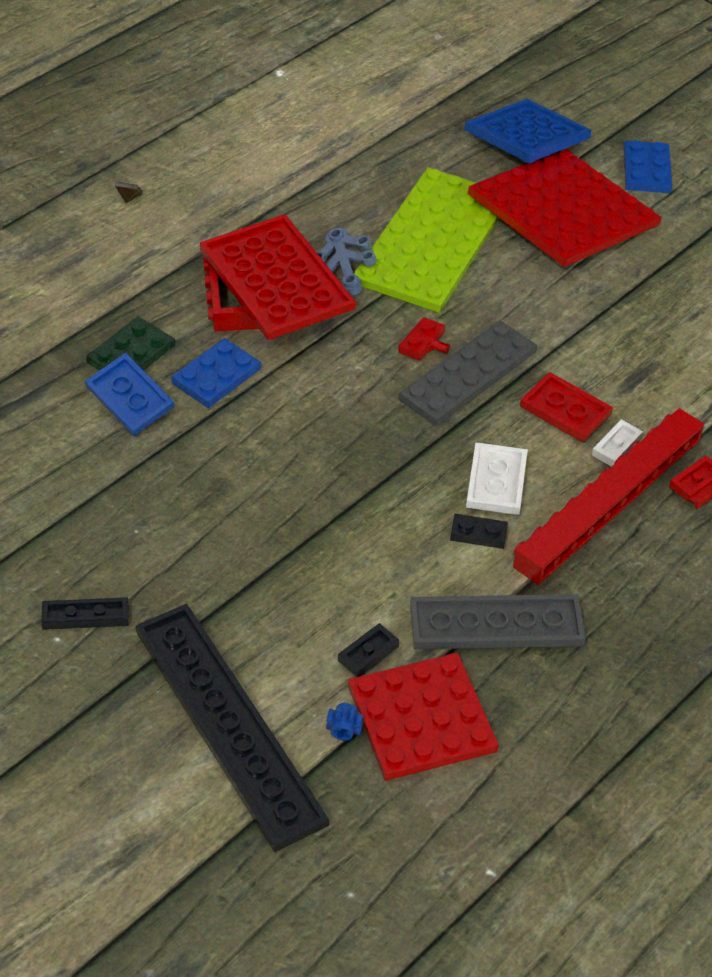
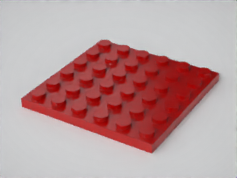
(564, 206)

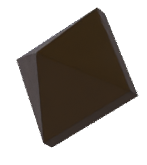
(128, 191)

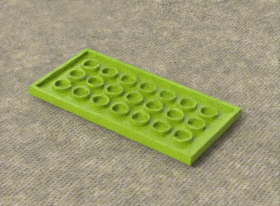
(429, 242)

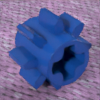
(344, 721)

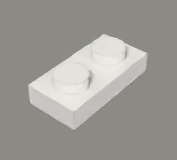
(617, 442)

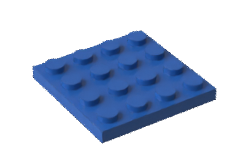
(527, 130)

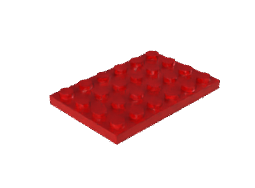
(277, 276)

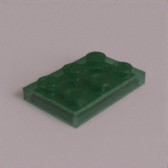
(138, 339)

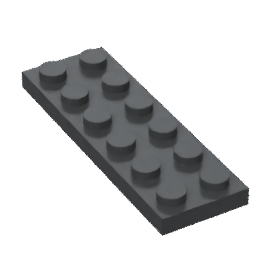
(467, 373)
(496, 621)

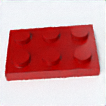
(566, 407)

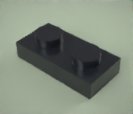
(479, 531)
(368, 650)

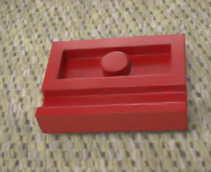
(695, 482)

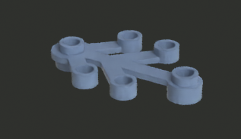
(337, 240)

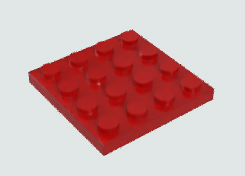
(422, 716)

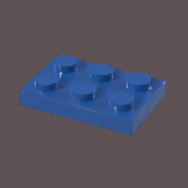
(647, 166)
(216, 372)
(129, 394)

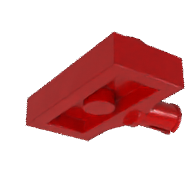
(423, 339)

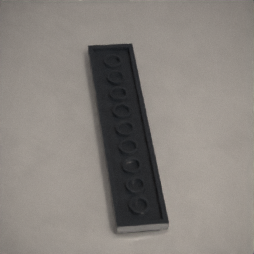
(232, 728)

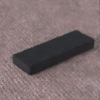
(85, 613)

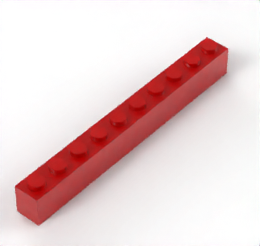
(606, 496)

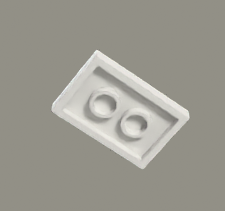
(497, 478)

